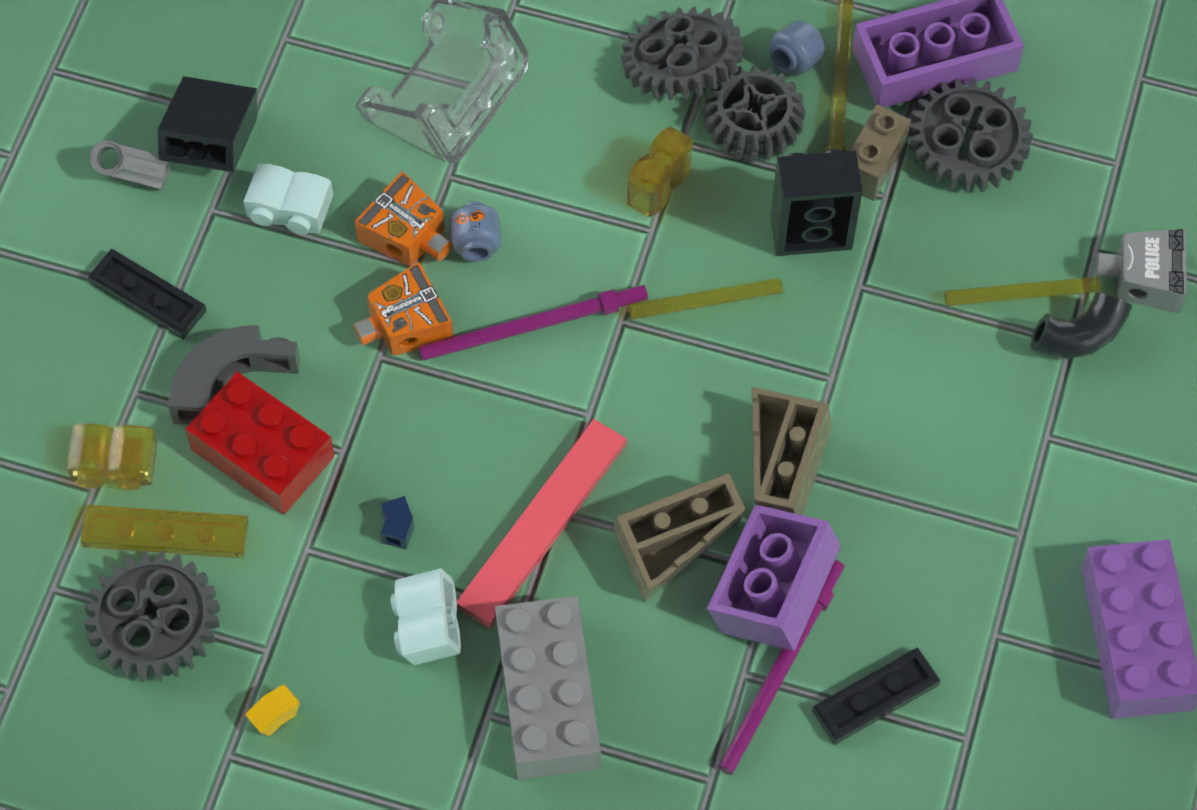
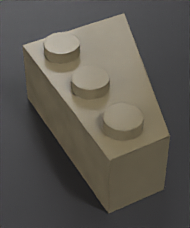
(787, 448)
(676, 530)

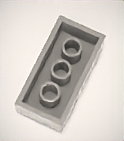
(548, 688)

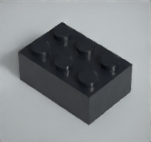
(815, 202)

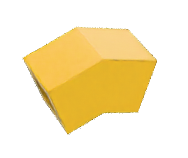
(273, 710)

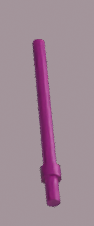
(606, 302)
(774, 680)

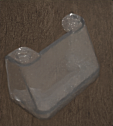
(455, 82)

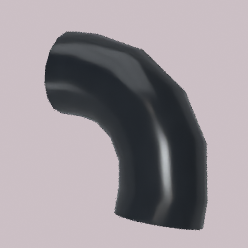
(1083, 334)

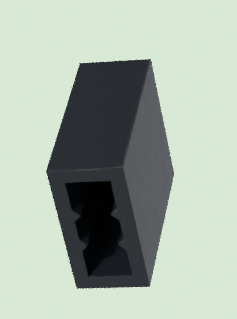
(207, 124)

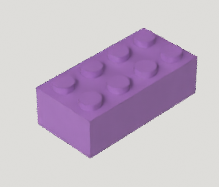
(935, 44)
(1140, 628)

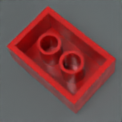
(260, 442)

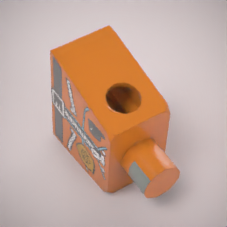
(403, 223)
(405, 313)

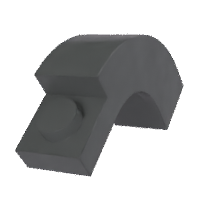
(218, 359)

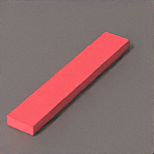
(541, 523)

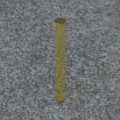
(1022, 291)
(704, 298)

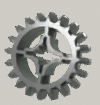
(742, 129)

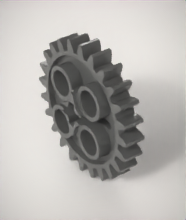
(682, 53)
(1003, 145)
(165, 647)

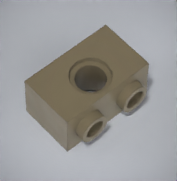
(880, 148)

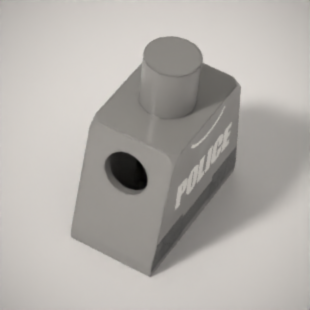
(1149, 268)

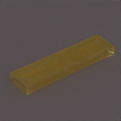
(164, 531)

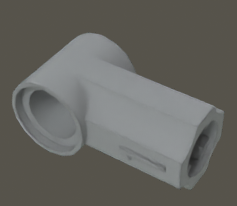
(133, 165)

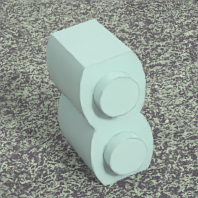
(288, 199)
(426, 617)

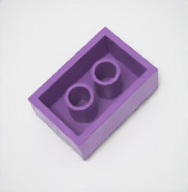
(774, 577)

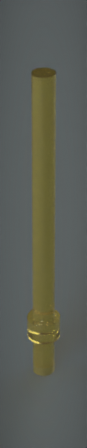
(840, 76)

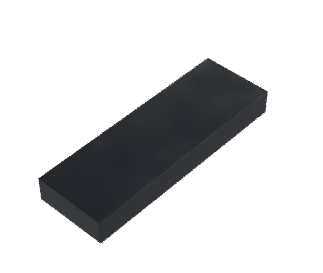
(147, 293)
(876, 696)

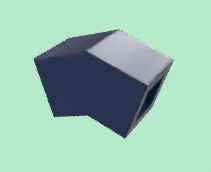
(397, 524)

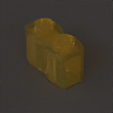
(659, 171)
(112, 455)

